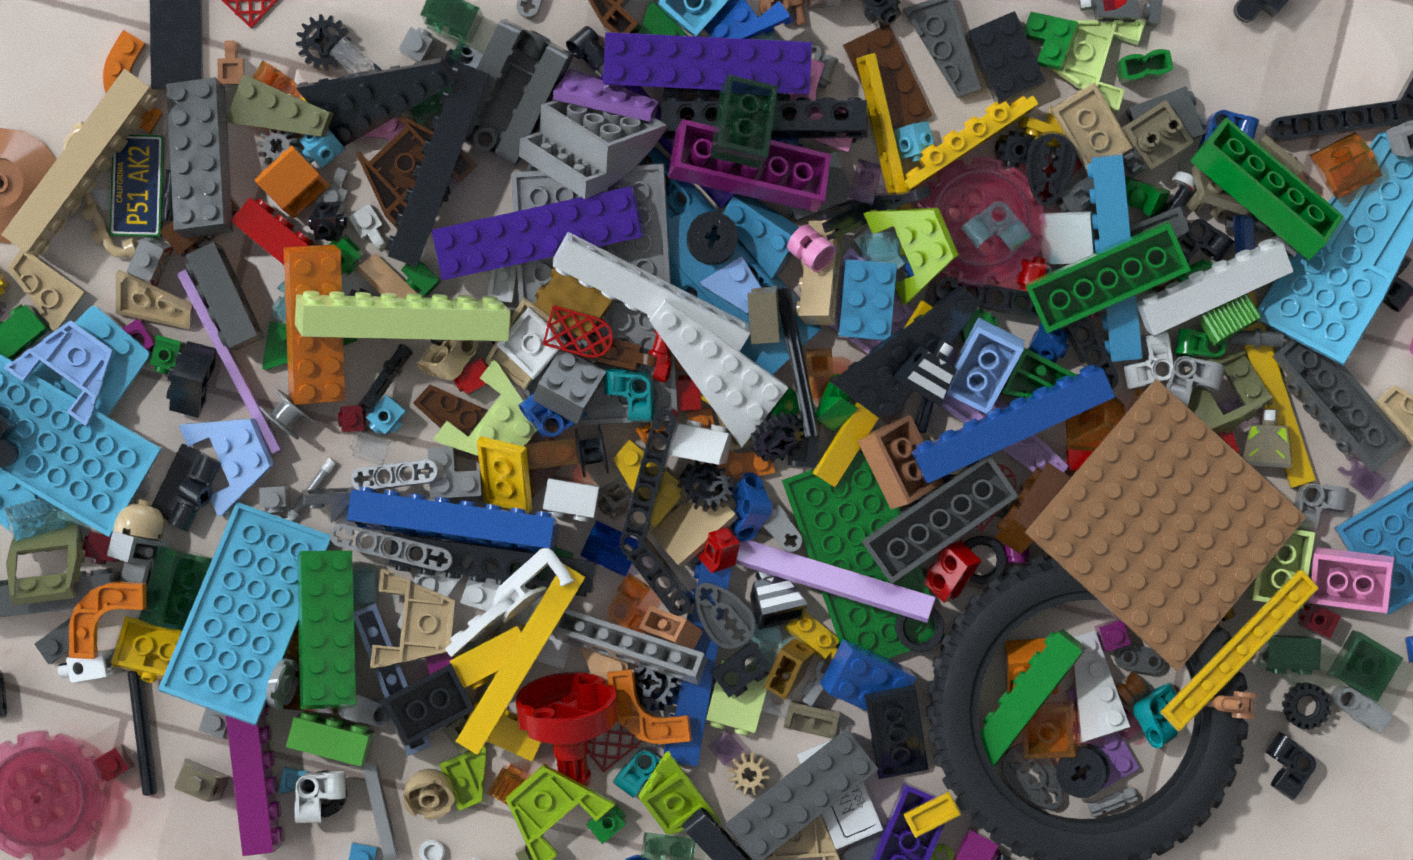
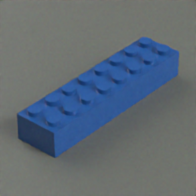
(452, 521)

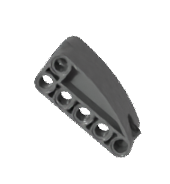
(521, 78)

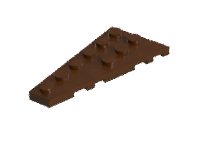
(464, 415)

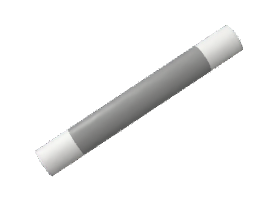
(314, 484)

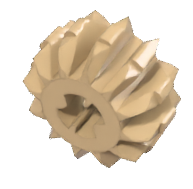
(754, 766)

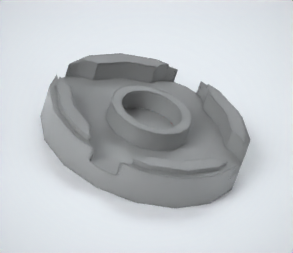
(282, 684)

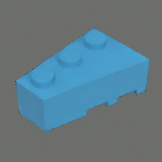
(762, 232)

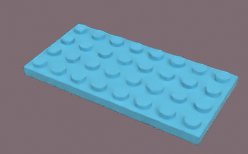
(73, 466)
(242, 615)

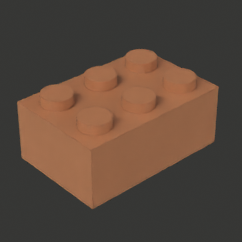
(892, 461)

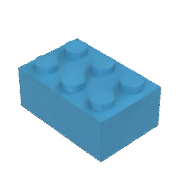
(867, 300)

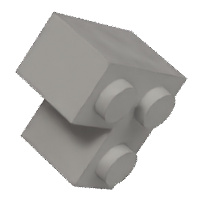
(453, 482)
(137, 553)

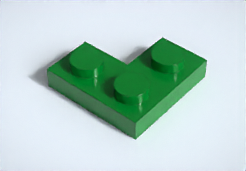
(1057, 36)

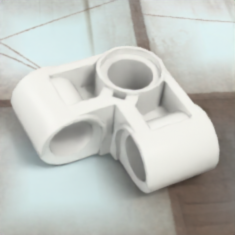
(1156, 350)
(327, 786)

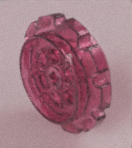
(991, 184)
(82, 804)

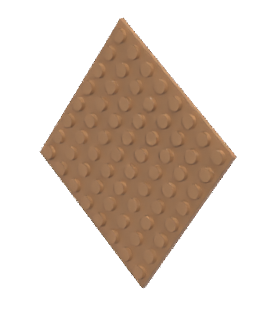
(1165, 525)

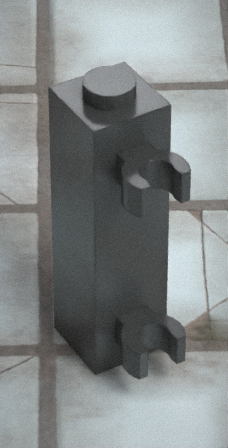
(1078, 196)

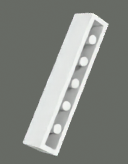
(1214, 287)

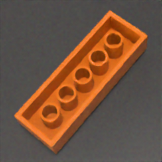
(313, 362)

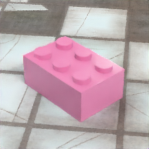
(1352, 579)

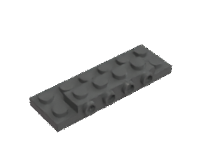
(1339, 405)

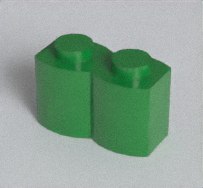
(1150, 66)

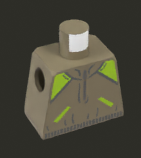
(1269, 442)
(201, 781)

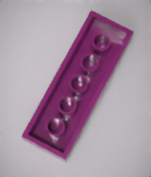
(787, 177)
(255, 785)

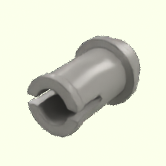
(830, 63)

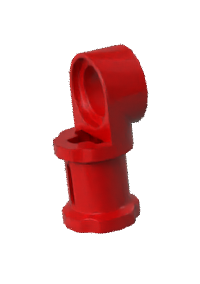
(663, 362)

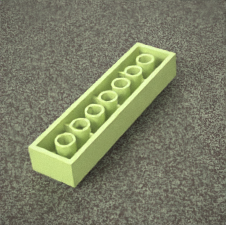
(401, 316)

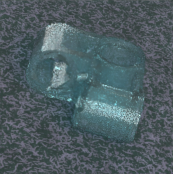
(1010, 229)

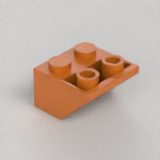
(292, 182)
(1016, 658)

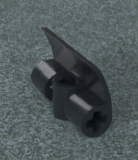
(186, 487)

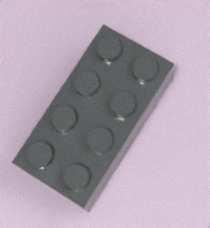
(224, 295)

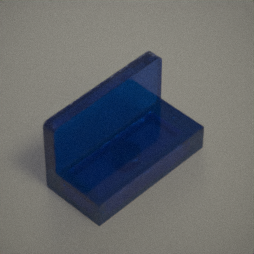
(605, 548)

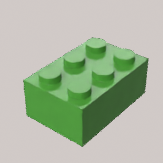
(330, 738)

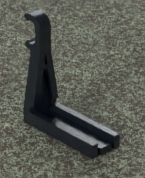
(852, 214)

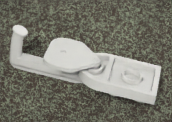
(504, 607)

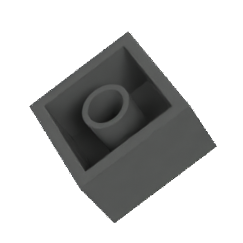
(569, 386)

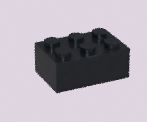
(1005, 57)
(427, 704)

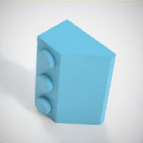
(691, 14)

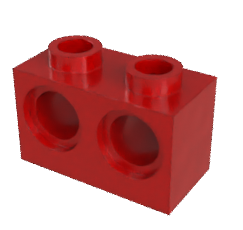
(951, 571)

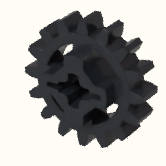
(312, 42)
(777, 437)
(705, 485)
(655, 696)

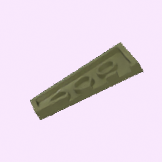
(272, 108)

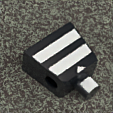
(928, 372)
(776, 601)

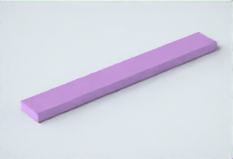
(231, 364)
(835, 580)

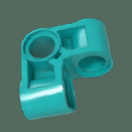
(640, 403)
(1147, 712)
(633, 776)

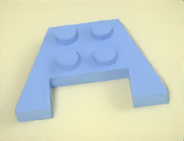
(76, 358)
(240, 452)

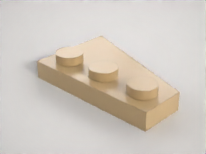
(1399, 409)

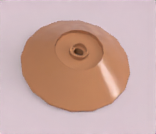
(22, 167)

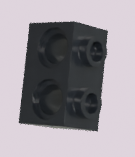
(736, 664)

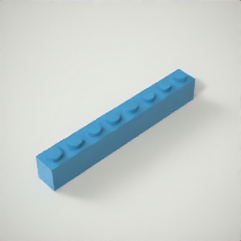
(1114, 227)

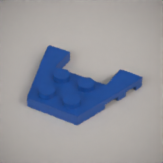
(741, 22)

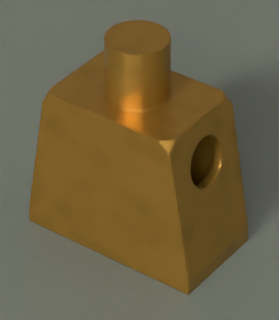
(792, 660)

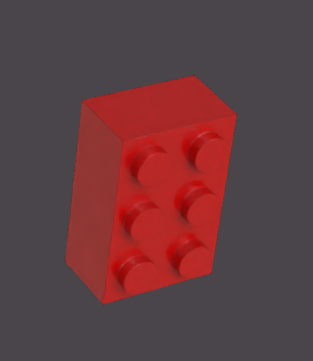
(267, 230)

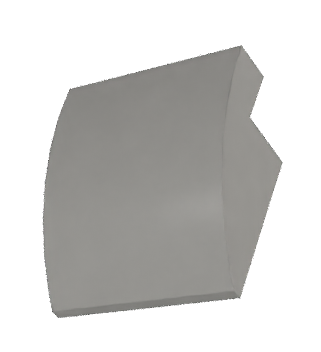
(588, 146)

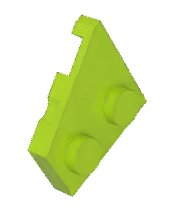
(467, 777)

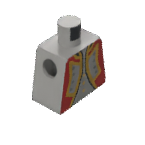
(150, 260)

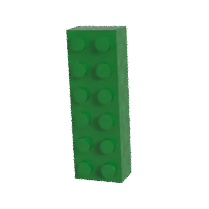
(1267, 189)
(1107, 277)
(326, 630)

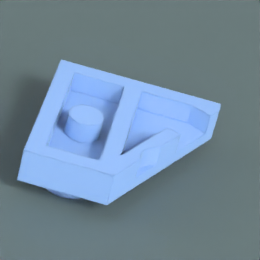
(732, 284)

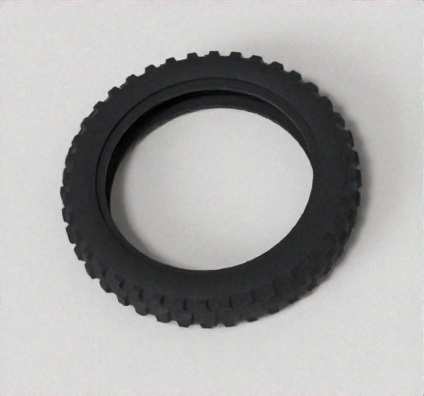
(1032, 832)

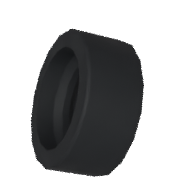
(1000, 556)
(920, 646)

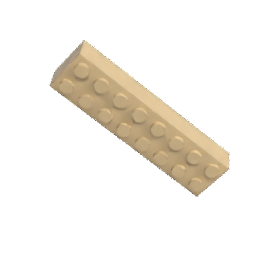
(81, 164)

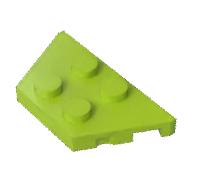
(672, 796)

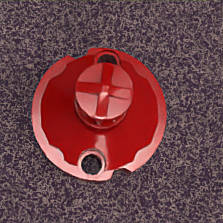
(568, 713)

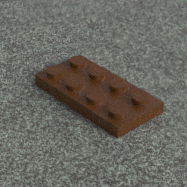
(900, 87)

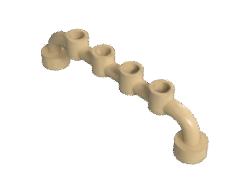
(93, 212)

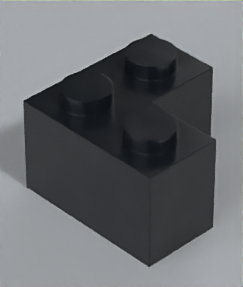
(191, 378)

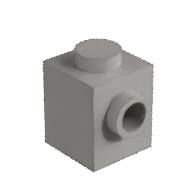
(417, 44)

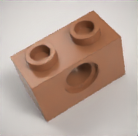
(670, 628)

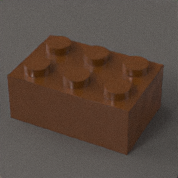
(1035, 496)

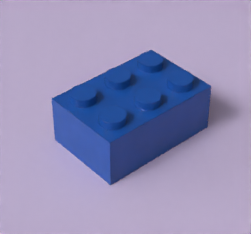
(861, 672)

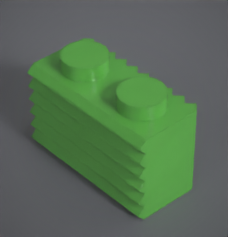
(1229, 319)

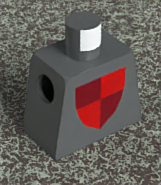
(1112, 9)

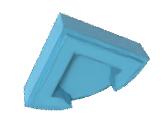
(289, 779)

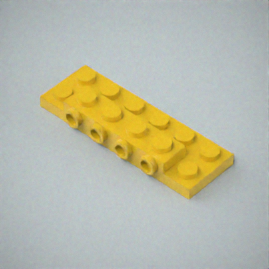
(961, 143)
(145, 648)

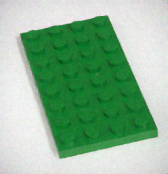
(832, 530)

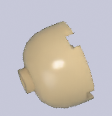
(140, 520)
(429, 794)

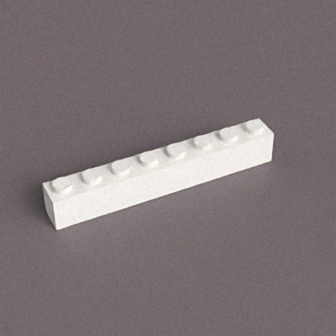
(641, 289)

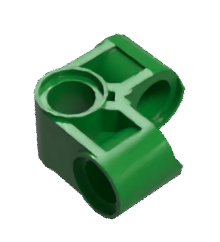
(1194, 345)

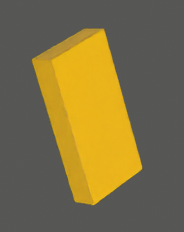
(932, 814)

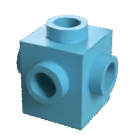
(913, 140)
(321, 149)
(395, 414)

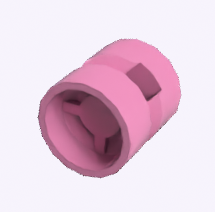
(811, 248)

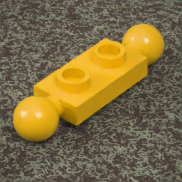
(814, 635)

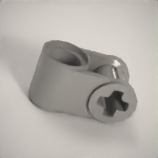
(779, 526)

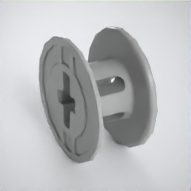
(286, 414)

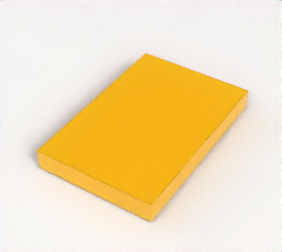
(504, 474)

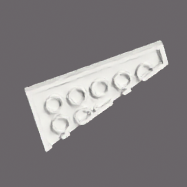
(729, 380)

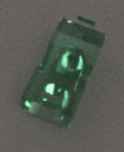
(659, 845)

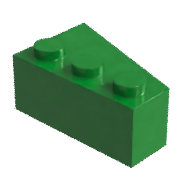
(1032, 373)

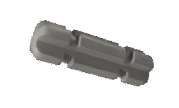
(1113, 802)

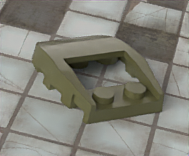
(1247, 387)
(48, 586)

